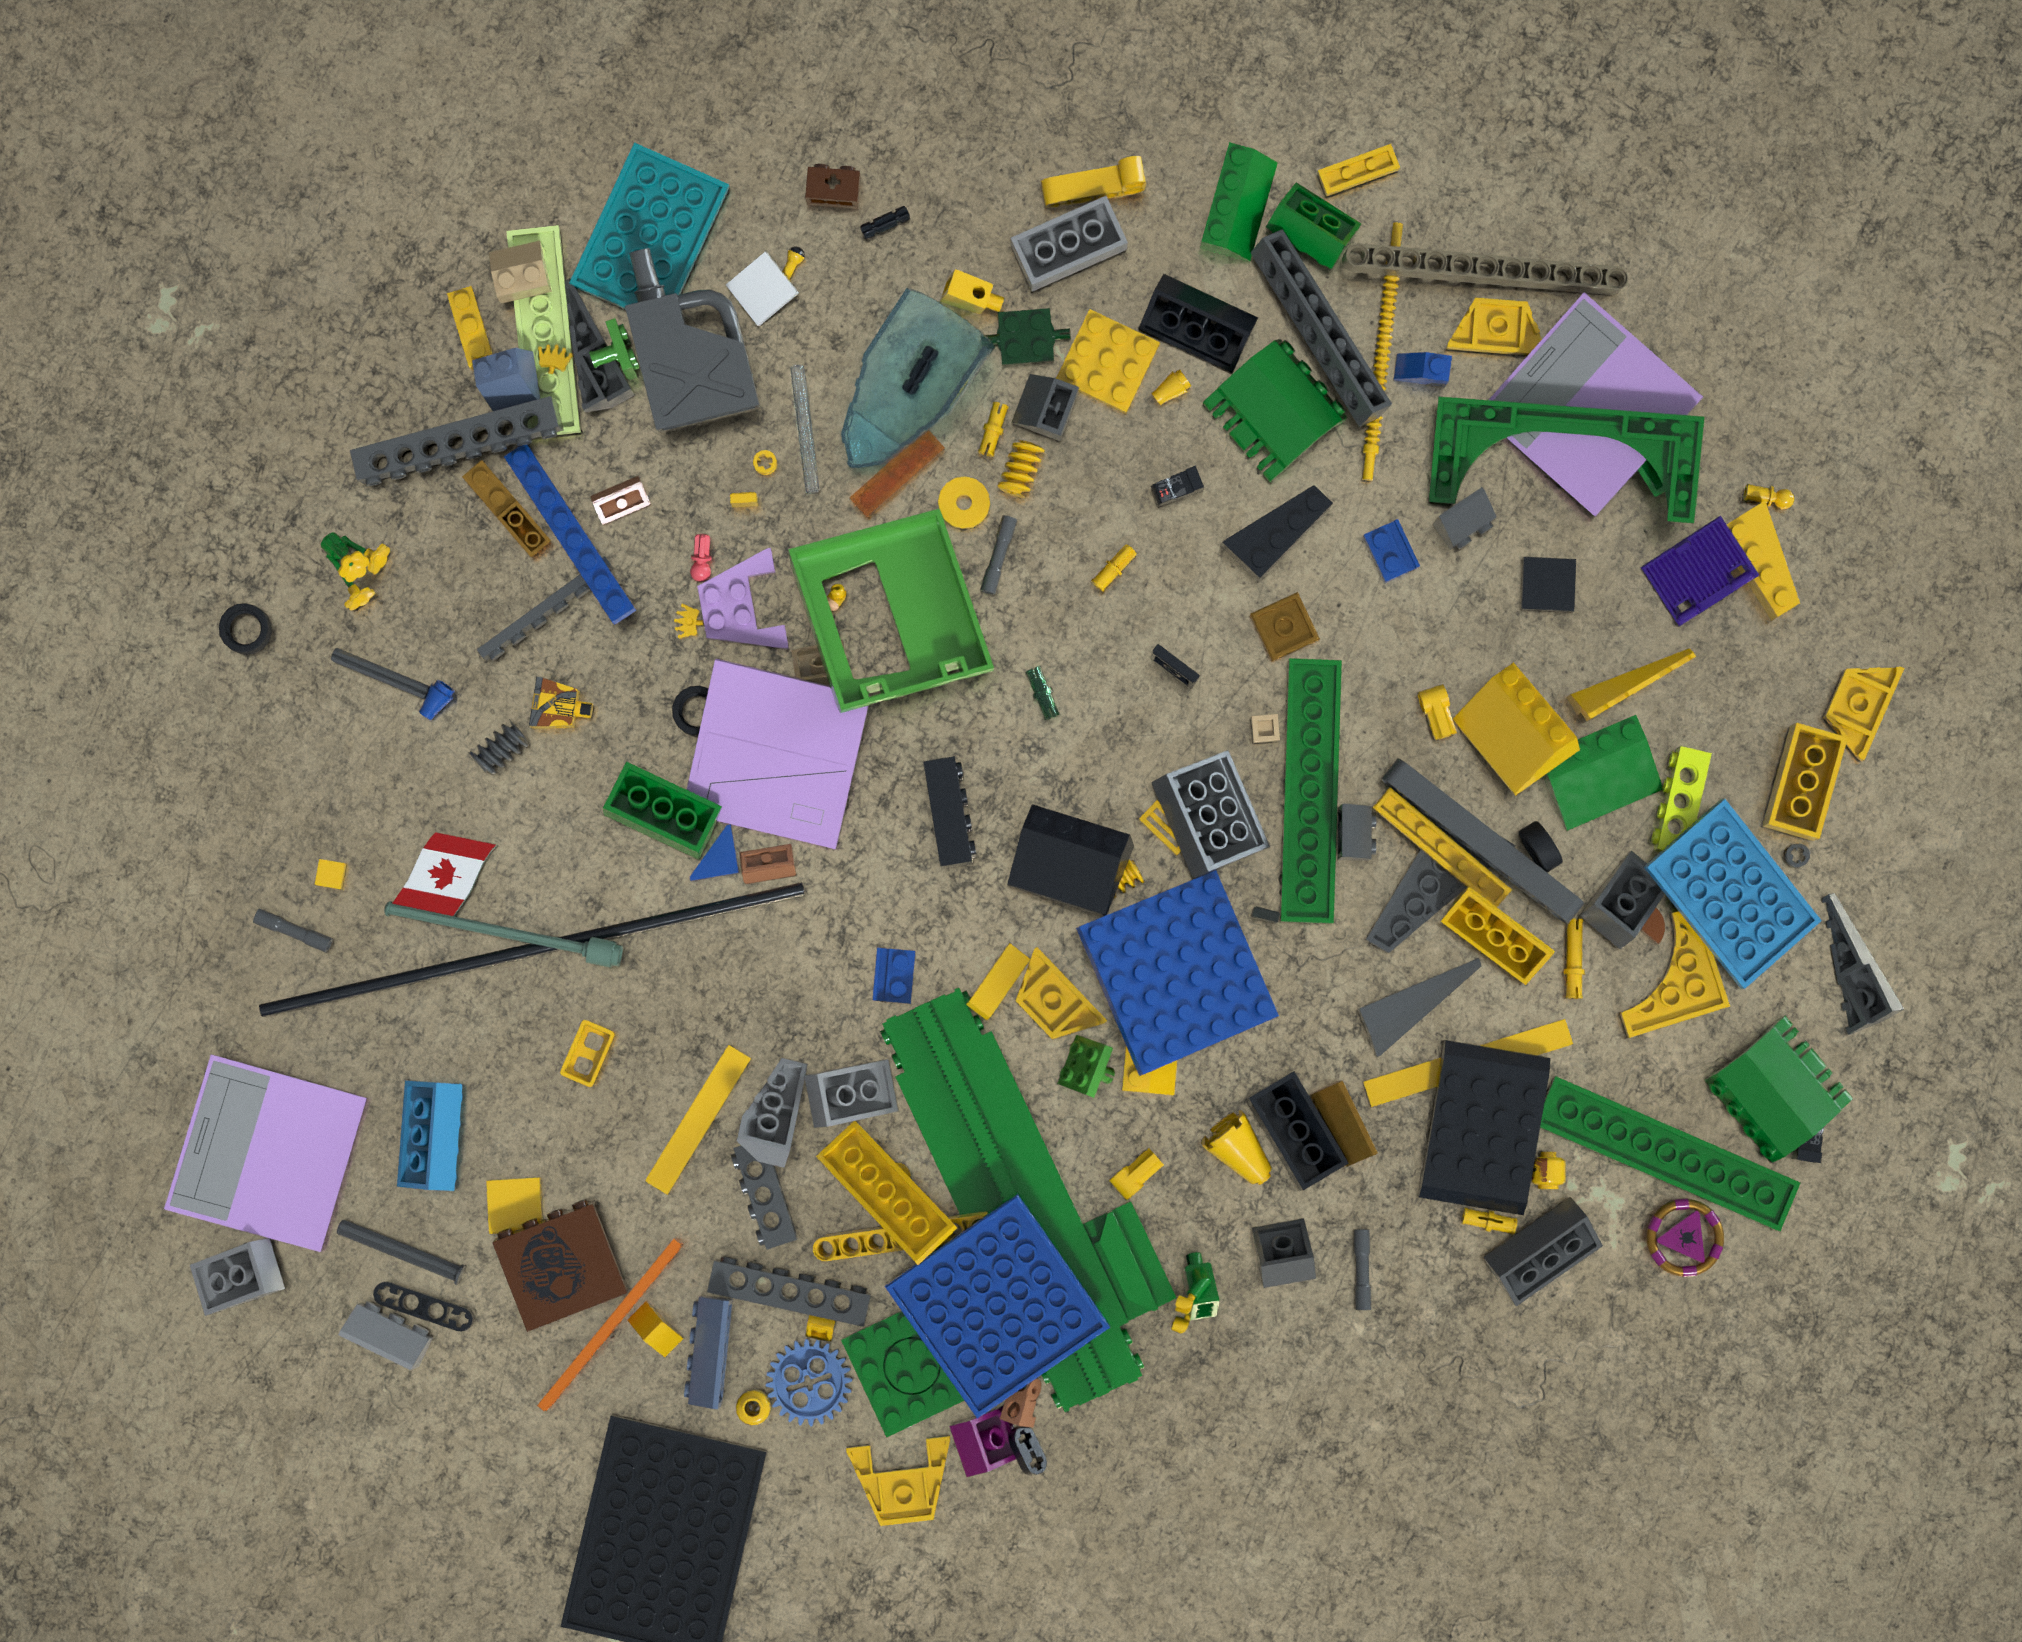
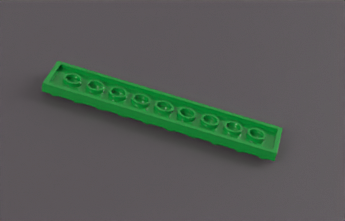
(1311, 791)
(1668, 1154)

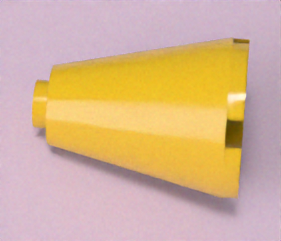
(1238, 1148)

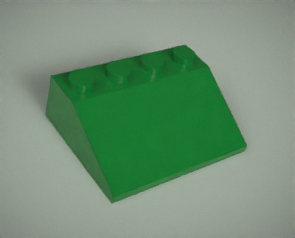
(1604, 774)

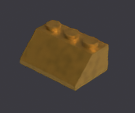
(1344, 1122)

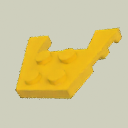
(903, 1493)

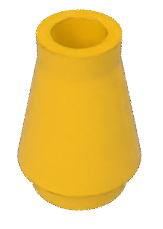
(1171, 387)

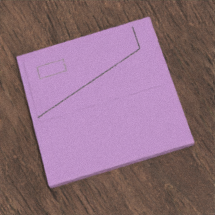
(776, 753)

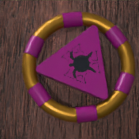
(1685, 1237)

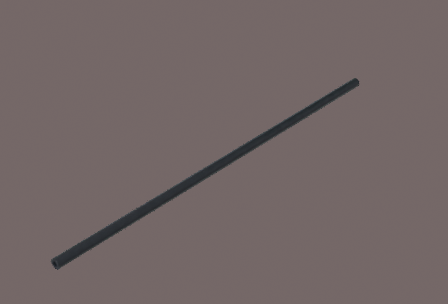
(529, 950)

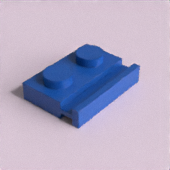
(1391, 551)
(894, 975)

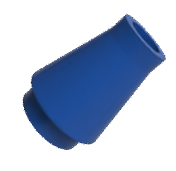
(436, 699)

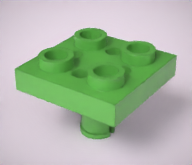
(617, 351)
(1086, 1066)

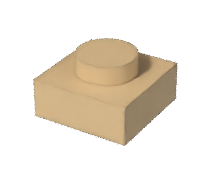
(1265, 728)

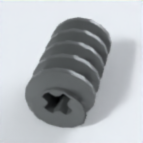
(499, 748)

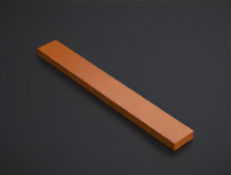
(610, 1325)

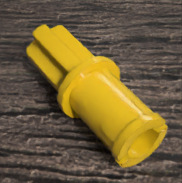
(1114, 567)

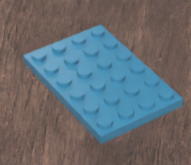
(1732, 893)

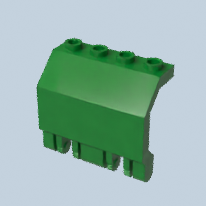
(1277, 406)
(1778, 1092)

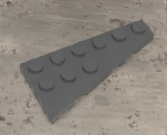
(1416, 899)

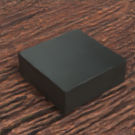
(1265, 915)

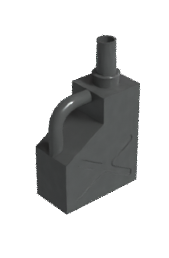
(687, 369)

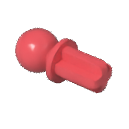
(700, 570)

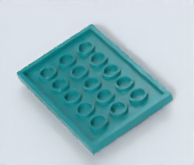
(652, 207)

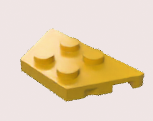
(1497, 328)
(1861, 705)
(1054, 1000)

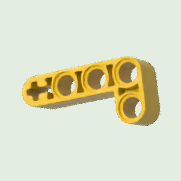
(1093, 184)

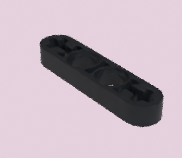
(422, 1310)

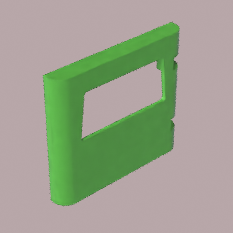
(923, 596)

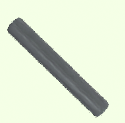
(380, 673)

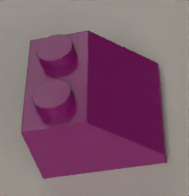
(983, 1442)

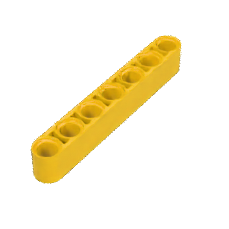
(866, 1242)

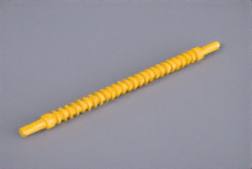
(1371, 448)

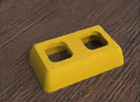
(579, 1049)

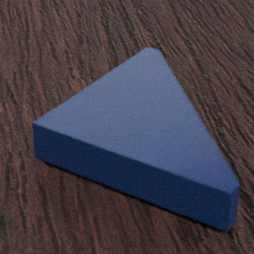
(720, 858)

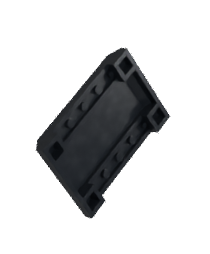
(1485, 1127)

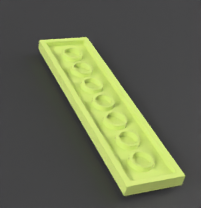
(545, 321)

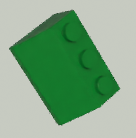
(1313, 225)

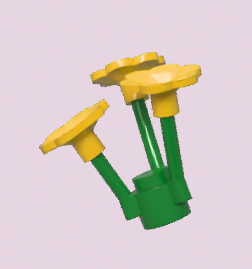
(354, 565)

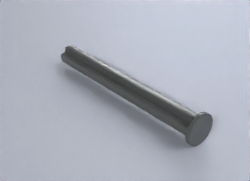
(401, 1251)

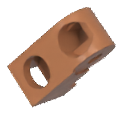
(1020, 1406)

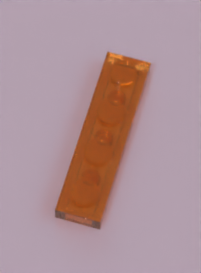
(896, 474)

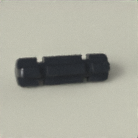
(885, 222)
(920, 370)

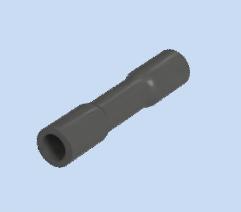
(1003, 538)
(307, 936)
(1362, 1286)

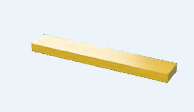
(1440, 847)
(698, 1119)

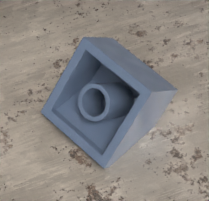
(507, 378)

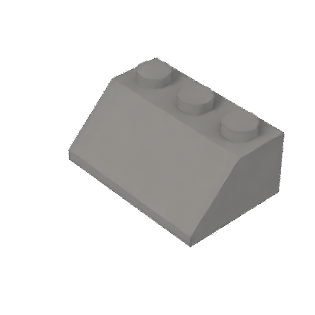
(386, 1335)

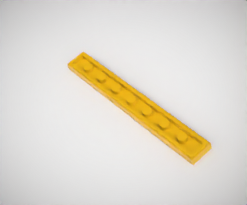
(1426, 1075)

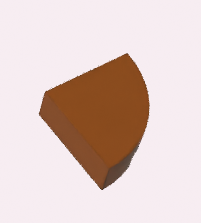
(1654, 926)

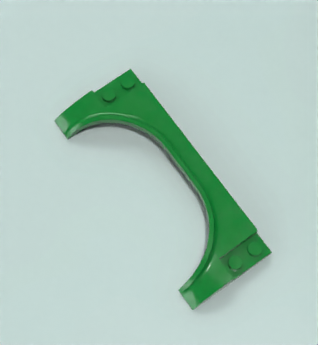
(1473, 425)

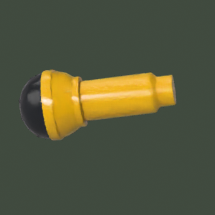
(794, 257)

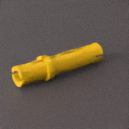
(1574, 959)

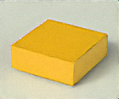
(744, 499)
(330, 874)
(820, 1328)

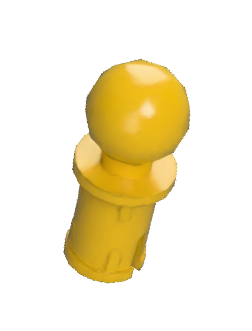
(1782, 498)

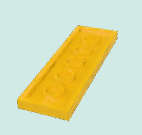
(886, 1192)

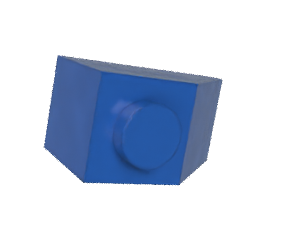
(1423, 368)

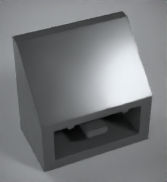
(1045, 406)

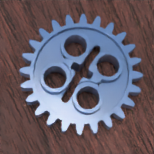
(817, 1405)

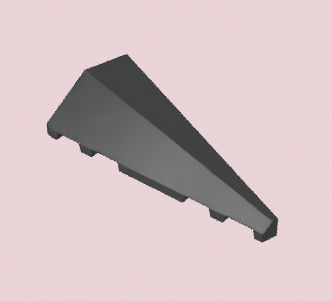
(599, 386)
(1864, 986)
(1396, 1014)

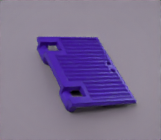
(1699, 570)

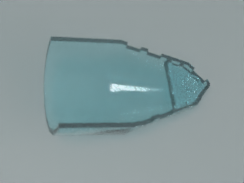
(885, 417)

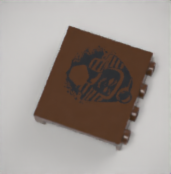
(559, 1265)

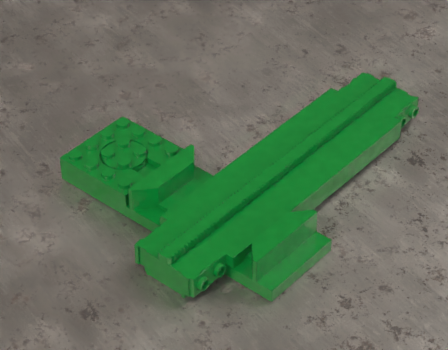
(986, 1156)

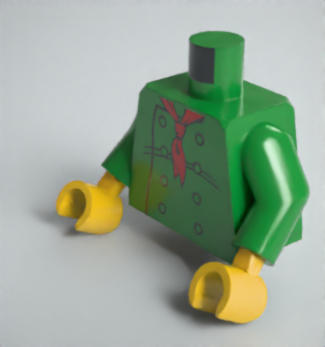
(1200, 1293)

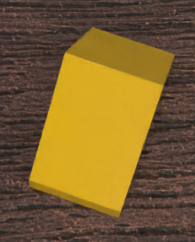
(655, 1329)

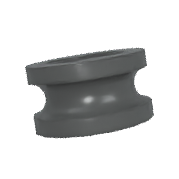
(1806, 854)

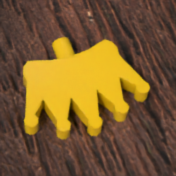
(554, 360)
(689, 622)

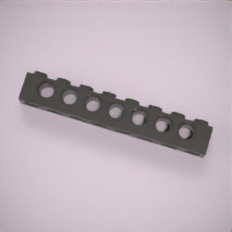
(1321, 328)
(367, 457)

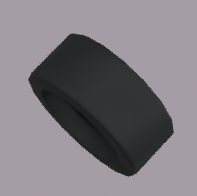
(229, 616)
(678, 704)
(1540, 846)

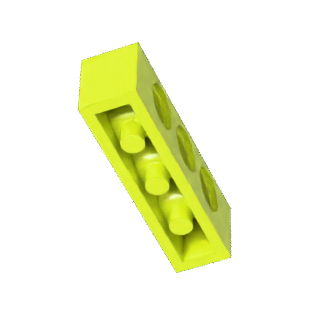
(1697, 764)

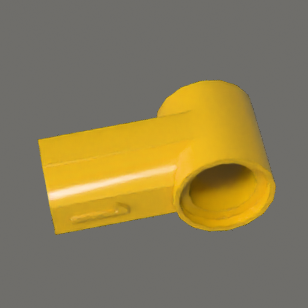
(1436, 706)
(1131, 1177)

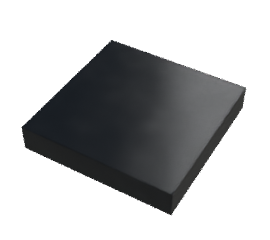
(1548, 584)
(1174, 666)

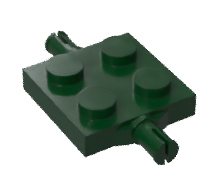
(1026, 336)

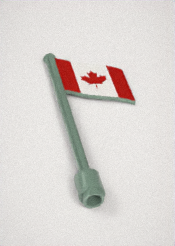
(445, 880)

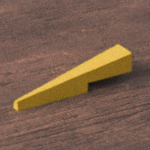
(1606, 694)

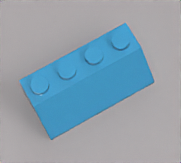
(429, 1135)

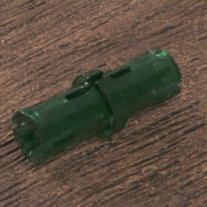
(1042, 693)

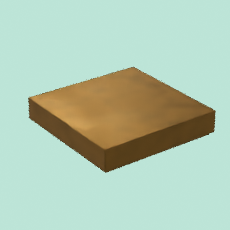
(1284, 627)

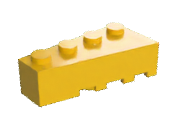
(1761, 544)

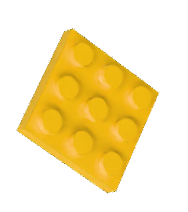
(1108, 361)

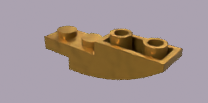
(506, 508)

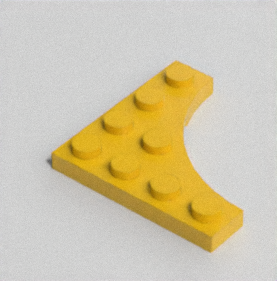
(1687, 989)

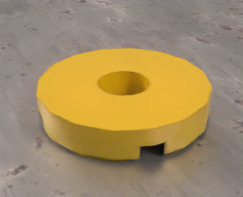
(964, 487)

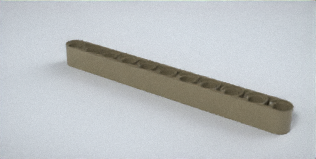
(1496, 264)

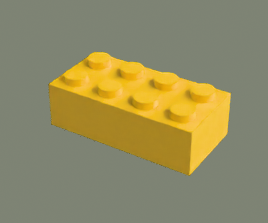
(1805, 781)

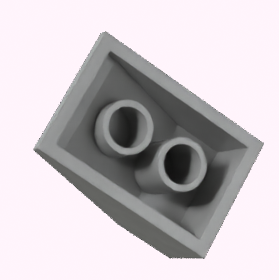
(851, 1093)
(237, 1276)

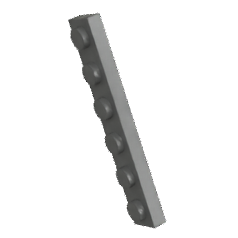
(535, 617)

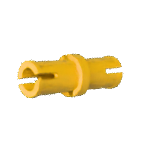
(993, 429)
(1489, 1221)

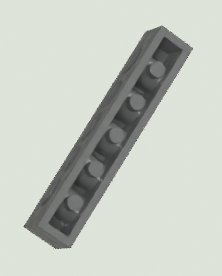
(721, 1284)

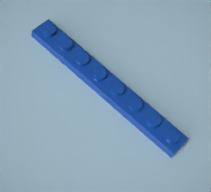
(570, 534)

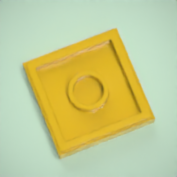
(513, 1203)

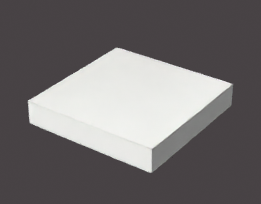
(762, 288)

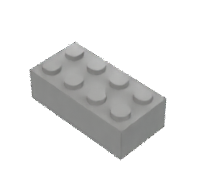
(1069, 243)

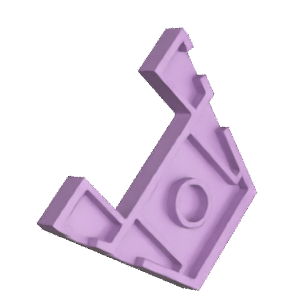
(730, 609)

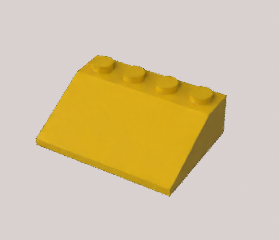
(1516, 729)

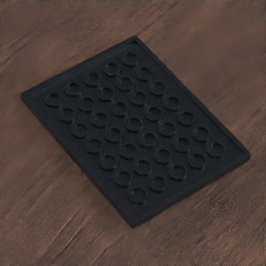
(663, 1535)

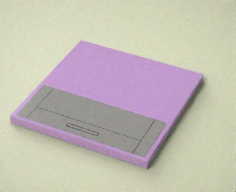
(1598, 365)
(265, 1153)

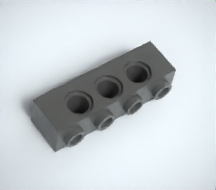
(766, 1235)

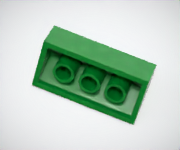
(1239, 202)
(662, 810)

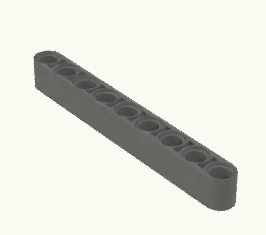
(1482, 841)

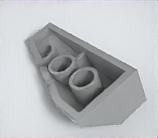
(771, 1119)

